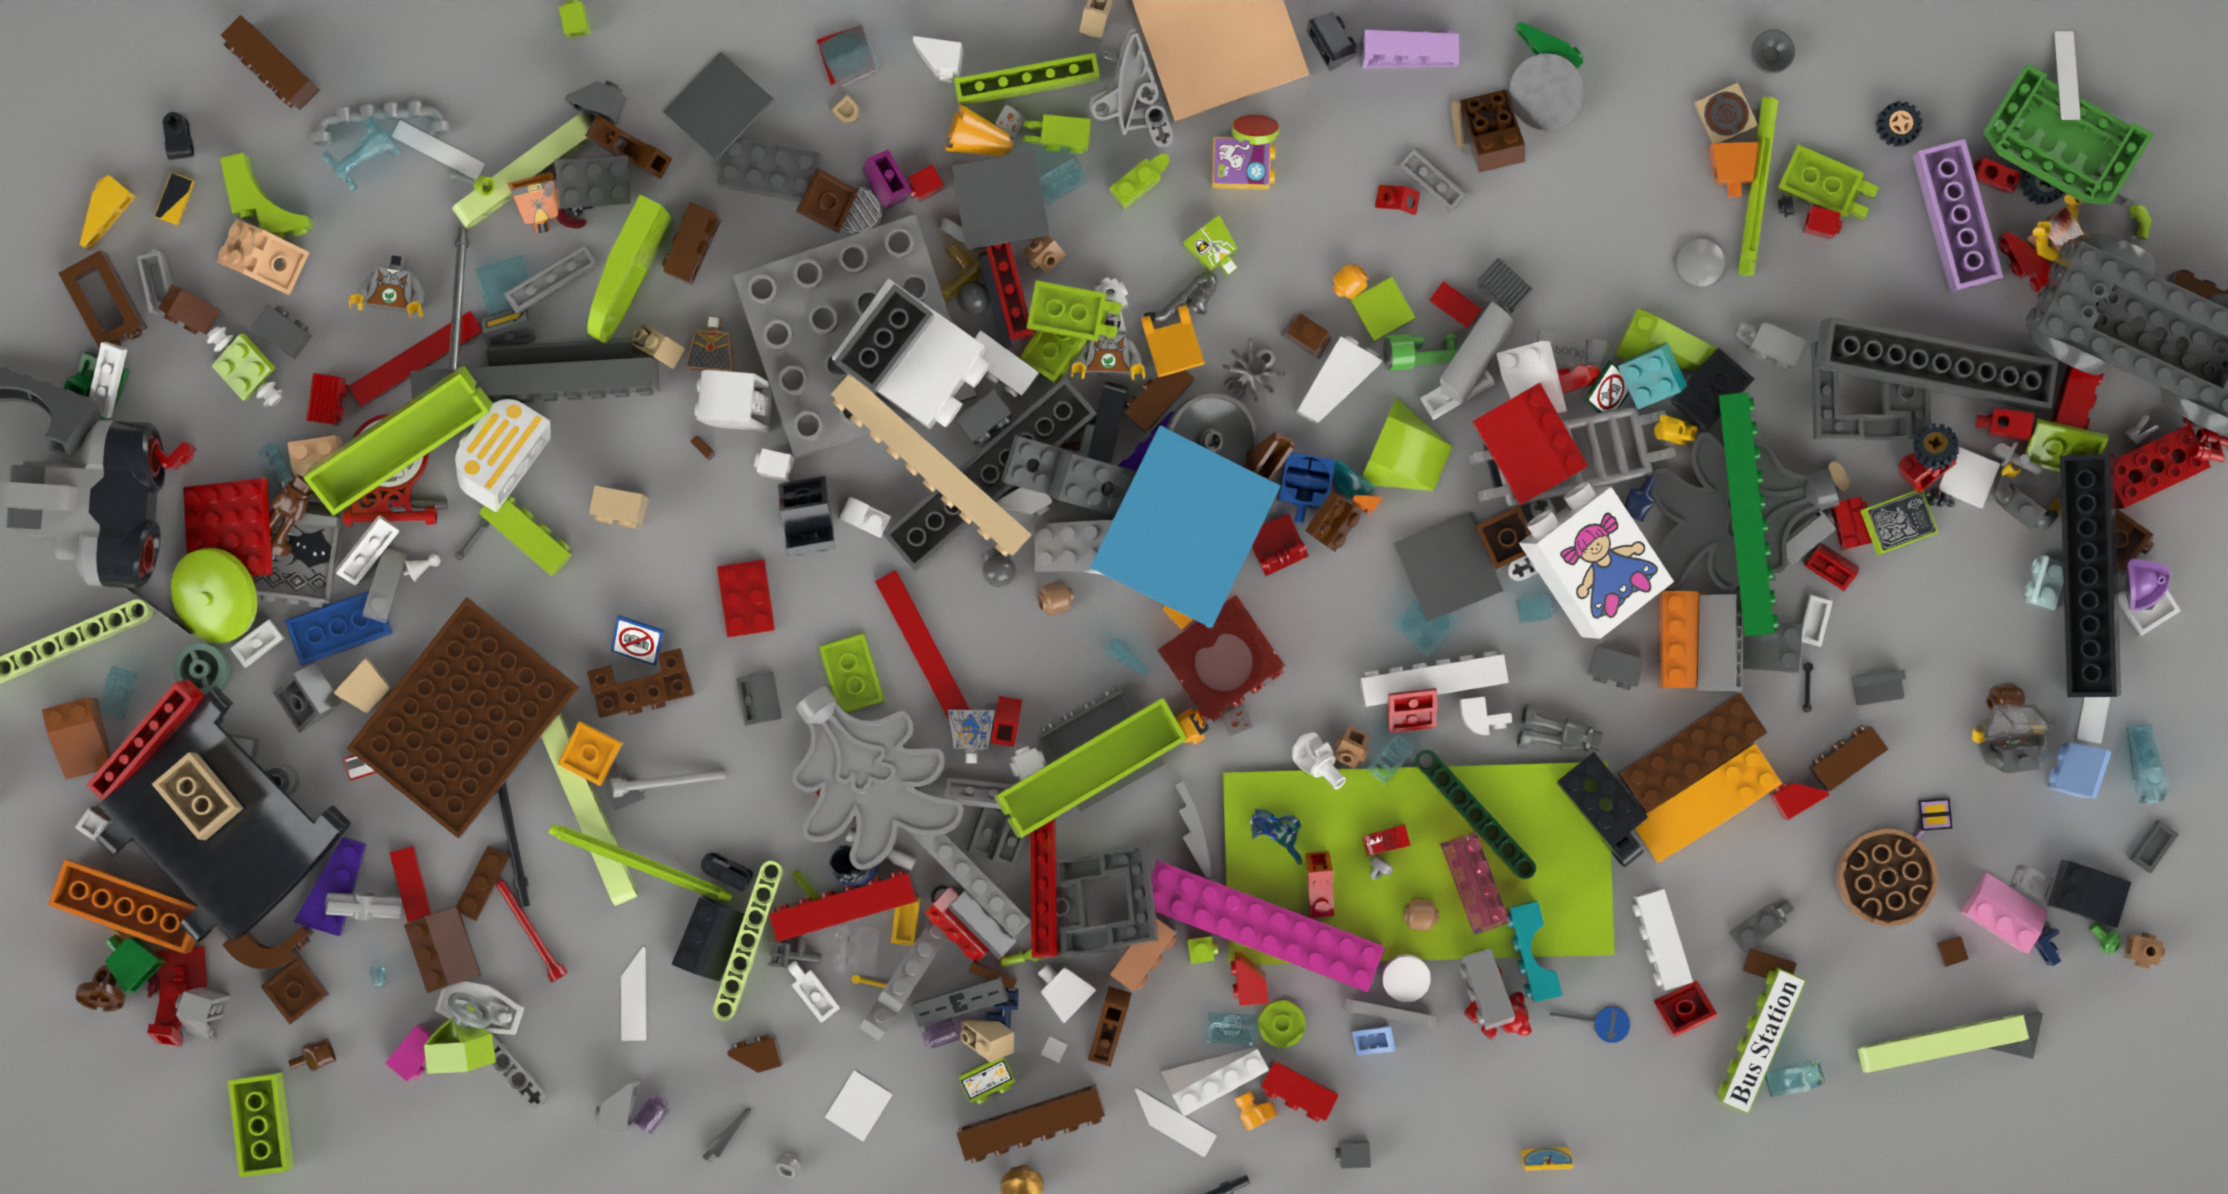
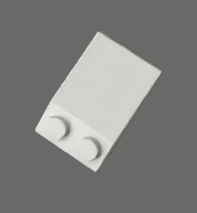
(1529, 366)

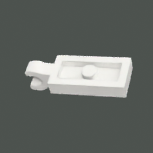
(813, 992)

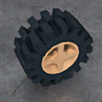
(1906, 119)

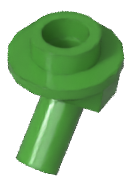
(2109, 942)

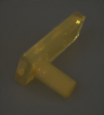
(969, 272)

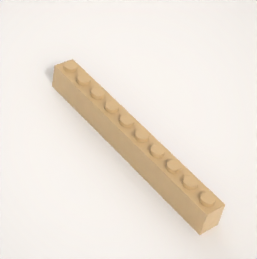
(931, 465)

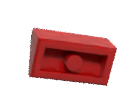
(1832, 566)

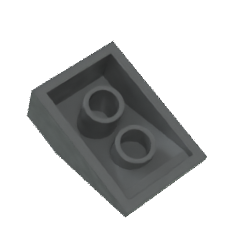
(1774, 651)

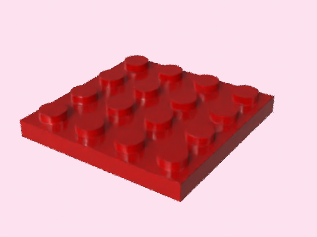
(231, 519)

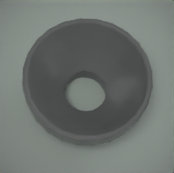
(1781, 43)

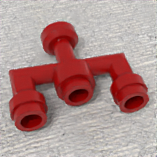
(2210, 444)

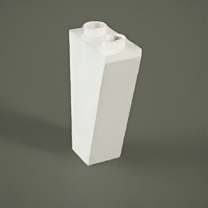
(1340, 375)

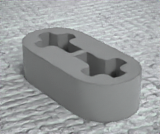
(952, 230)

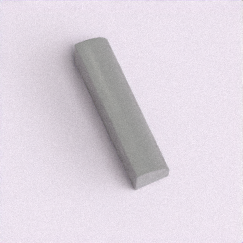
(1476, 353)
(1720, 643)

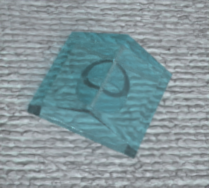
(849, 56)

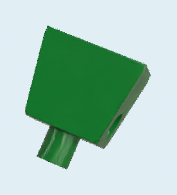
(132, 962)

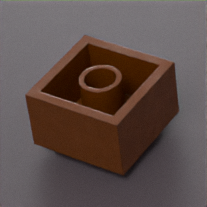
(1502, 535)

